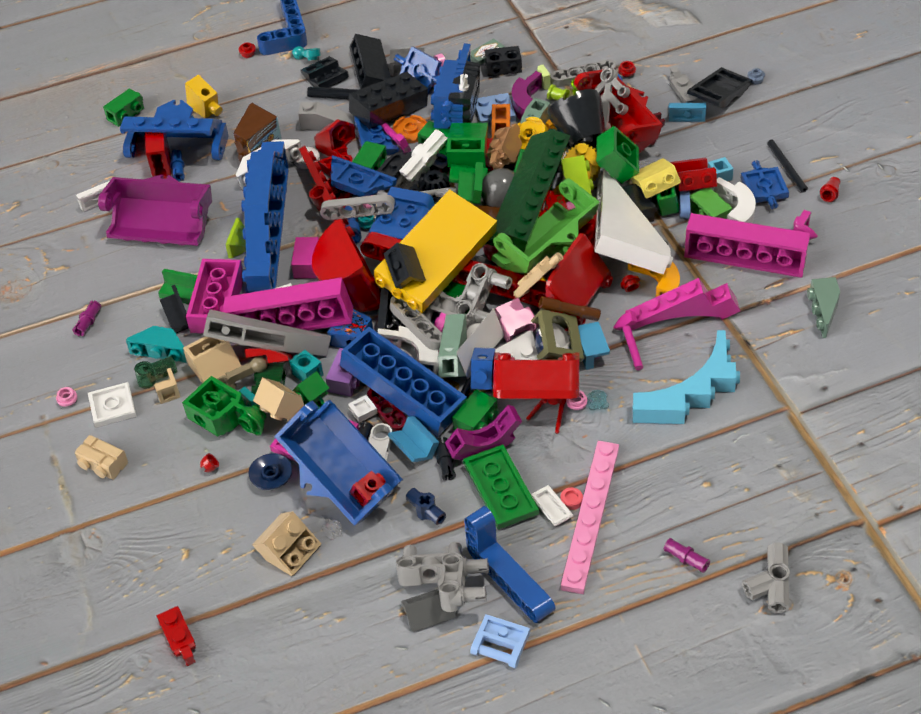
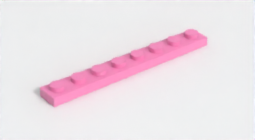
(590, 518)

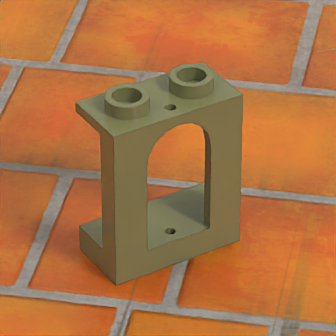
(550, 351)

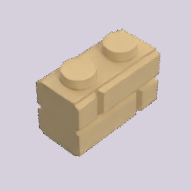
(101, 457)

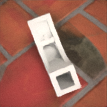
(739, 197)
(412, 346)

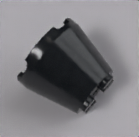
(579, 117)

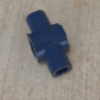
(425, 506)

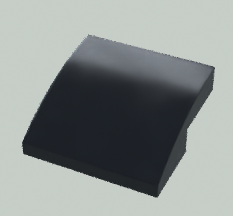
(324, 73)

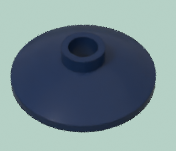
(267, 465)

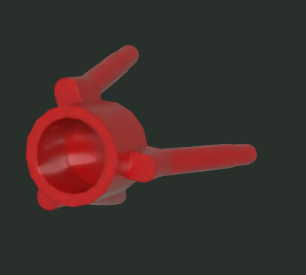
(553, 402)

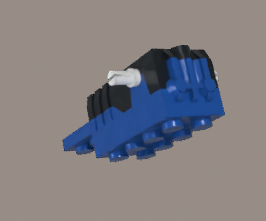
(456, 90)

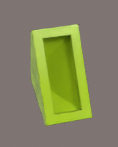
(235, 243)

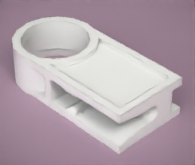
(382, 445)

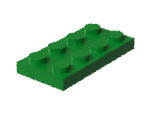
(501, 486)

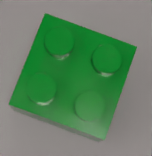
(617, 155)

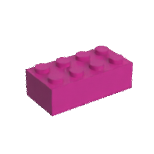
(214, 282)

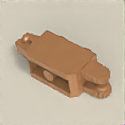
(504, 146)

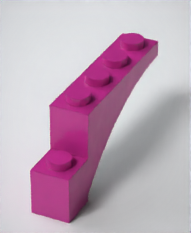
(687, 300)

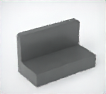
(425, 610)

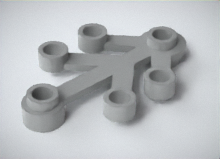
(609, 78)

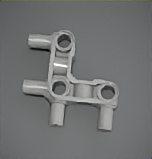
(472, 298)
(445, 569)

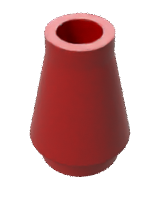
(830, 190)

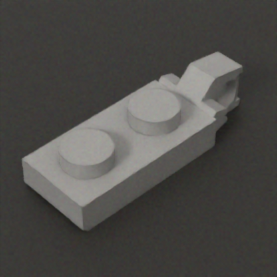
(680, 85)

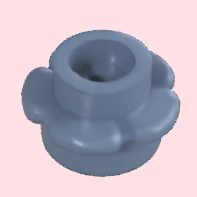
(756, 75)

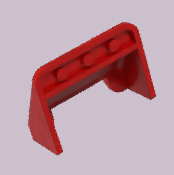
(578, 275)

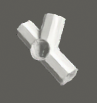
(423, 156)

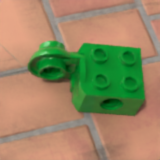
(221, 409)

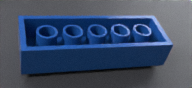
(402, 380)

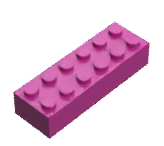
(746, 245)
(297, 306)

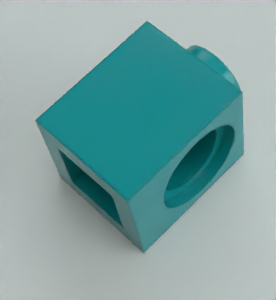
(305, 365)

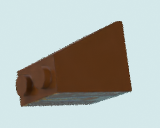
(254, 128)

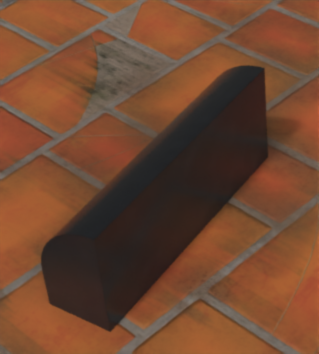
(369, 60)

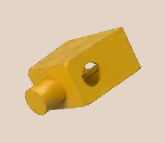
(202, 97)

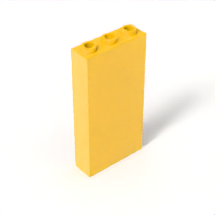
(444, 246)

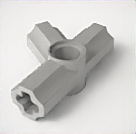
(767, 583)

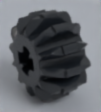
(433, 180)

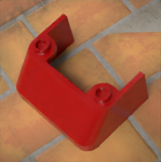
(536, 377)

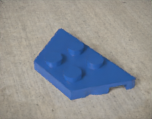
(358, 179)

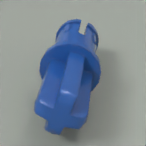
(177, 165)

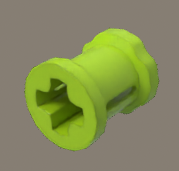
(557, 93)

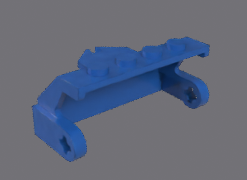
(175, 122)
(335, 457)

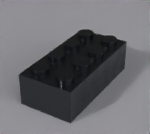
(388, 100)

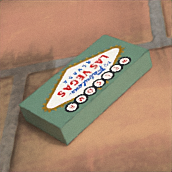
(478, 55)

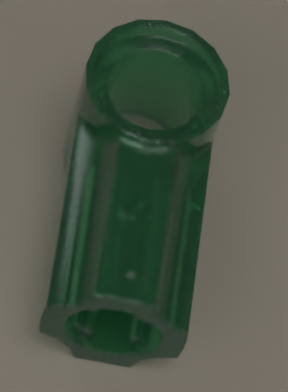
(148, 372)

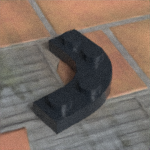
(398, 160)

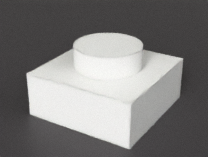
(362, 408)

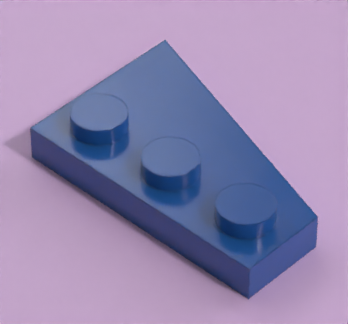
(374, 135)

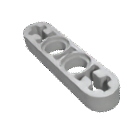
(564, 76)
(334, 208)
(431, 337)

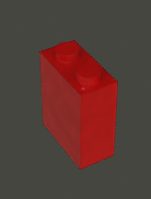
(158, 153)

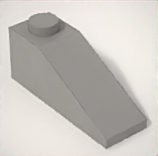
(318, 115)

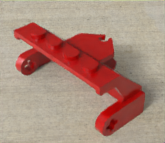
(638, 123)

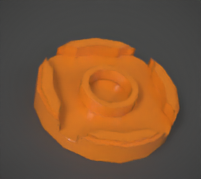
(409, 127)

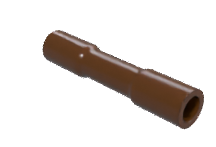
(558, 306)

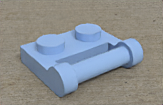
(502, 634)

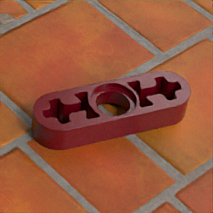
(387, 418)

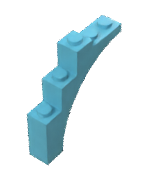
(673, 403)

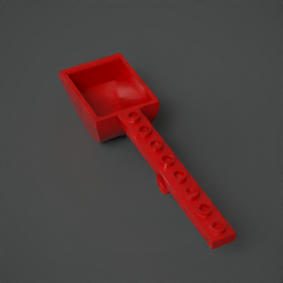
(336, 251)

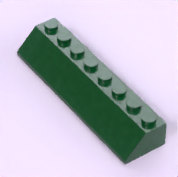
(530, 187)

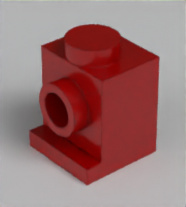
(362, 491)

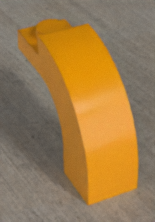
(666, 281)

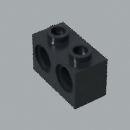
(503, 61)

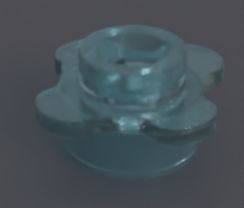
(597, 400)

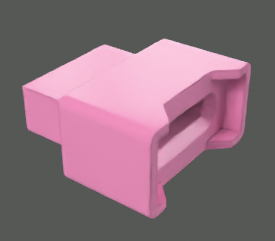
(515, 319)

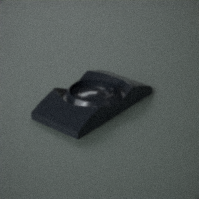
(720, 87)

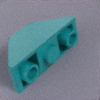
(157, 343)

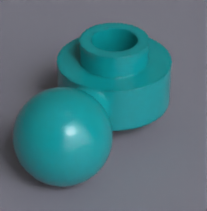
(312, 53)

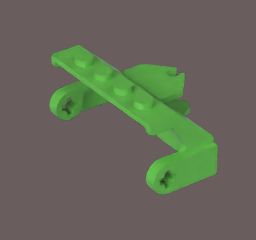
(552, 233)

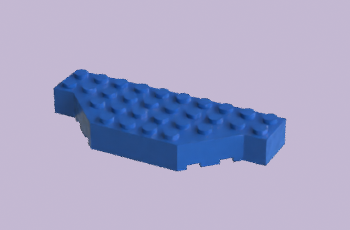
(264, 215)

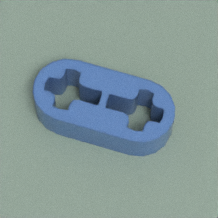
(684, 204)

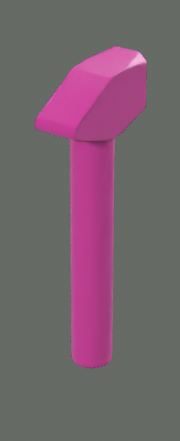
(398, 138)
(625, 323)

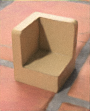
(167, 389)

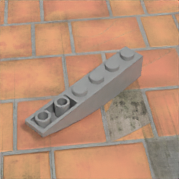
(264, 334)

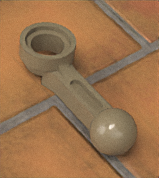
(257, 364)

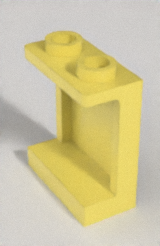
(656, 177)

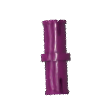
(86, 318)
(686, 555)

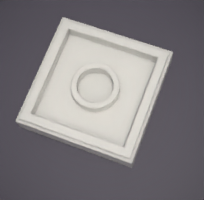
(112, 404)

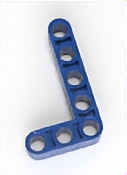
(285, 38)
(503, 569)

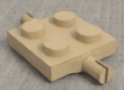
(536, 274)

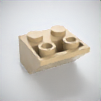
(211, 358)
(277, 400)
(287, 543)

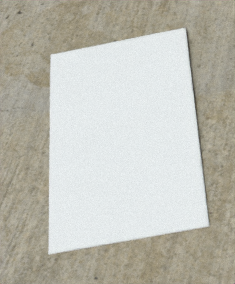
(484, 336)

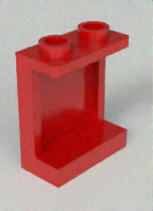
(695, 174)

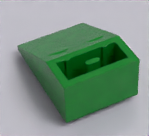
(467, 144)

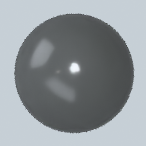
(496, 186)

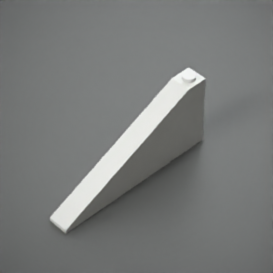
(624, 230)

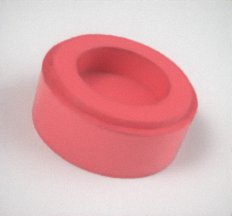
(572, 498)

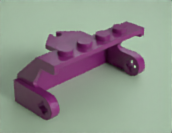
(156, 209)

